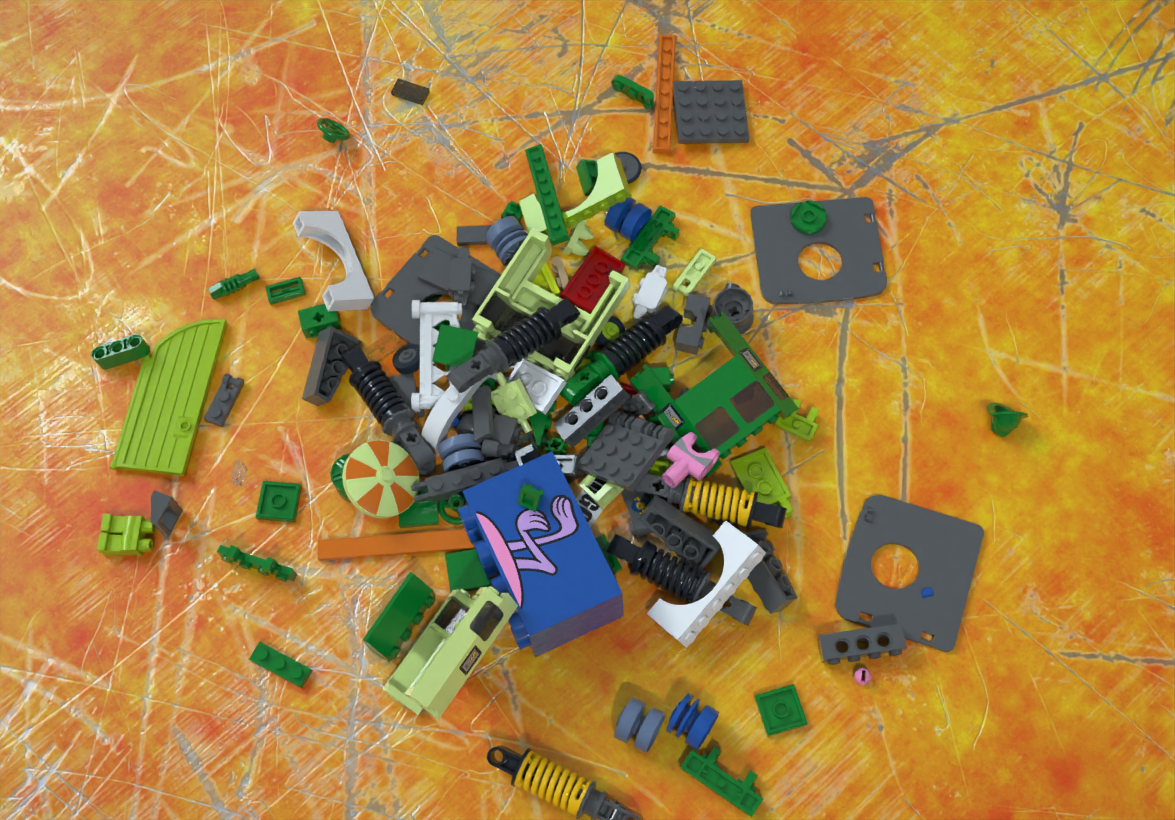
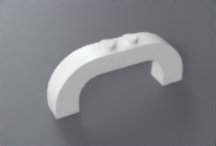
(444, 413)

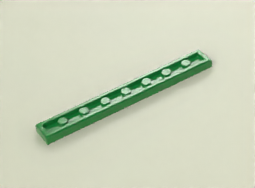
(547, 195)

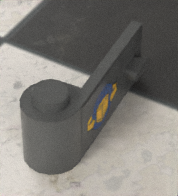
(635, 505)

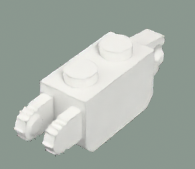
(651, 293)

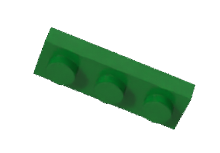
(280, 665)

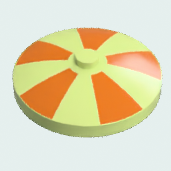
(380, 479)

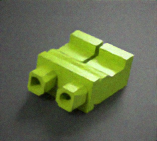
(125, 535)

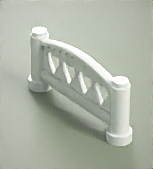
(431, 315)

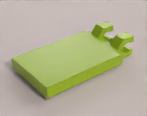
(760, 474)

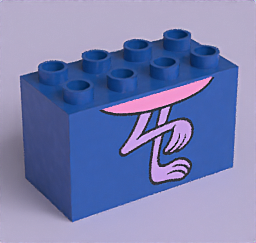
(541, 556)

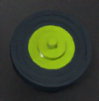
(611, 330)

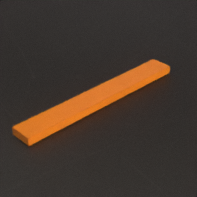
(664, 94)
(393, 545)

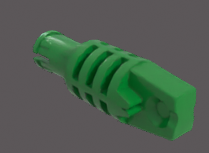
(232, 284)

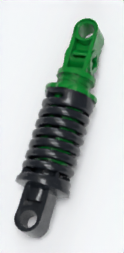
(623, 353)

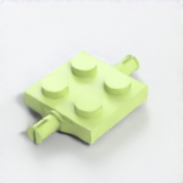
(513, 401)

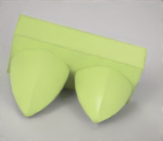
(574, 245)

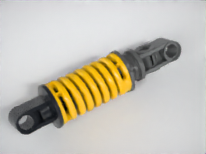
(713, 500)
(558, 787)

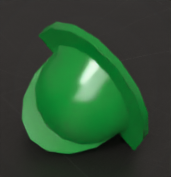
(1004, 418)

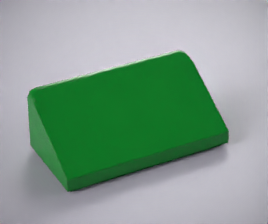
(587, 173)

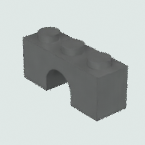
(690, 338)

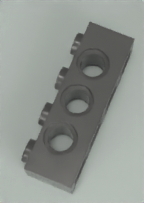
(601, 401)
(892, 633)

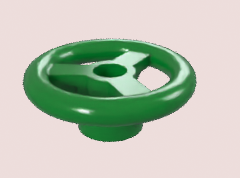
(333, 130)
(450, 504)

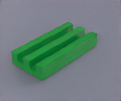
(285, 293)

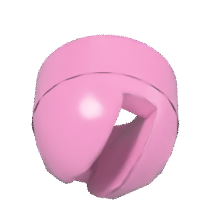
(858, 674)

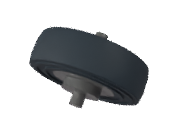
(407, 359)

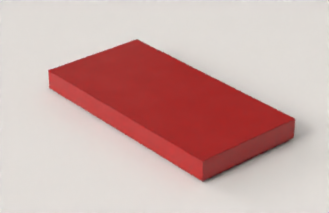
(591, 279)

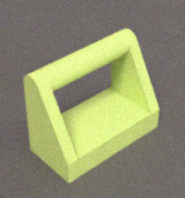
(604, 495)

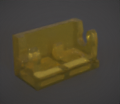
(383, 347)

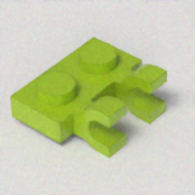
(799, 426)

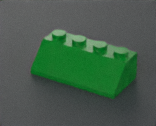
(399, 618)

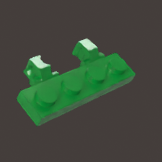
(641, 249)
(249, 561)
(706, 771)

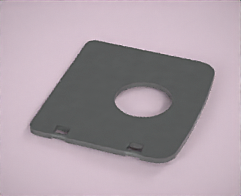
(845, 230)
(396, 310)
(946, 562)

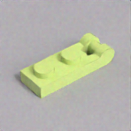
(694, 272)

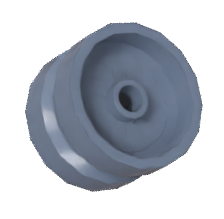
(460, 452)

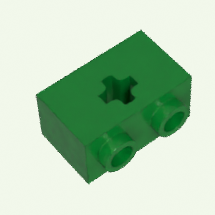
(317, 319)

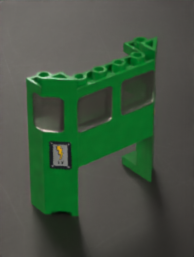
(727, 402)

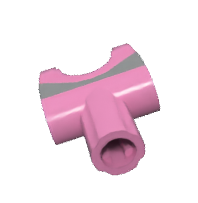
(688, 461)

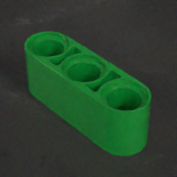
(120, 351)

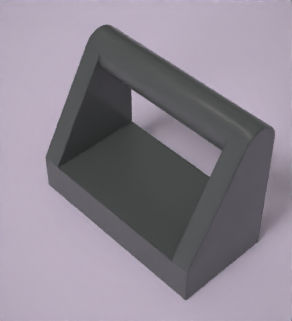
(164, 512)

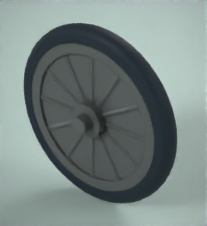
(631, 166)

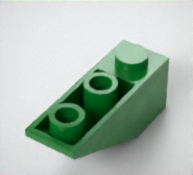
(540, 424)

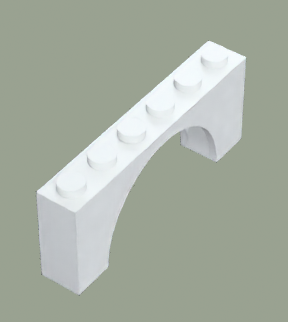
(330, 230)
(740, 558)

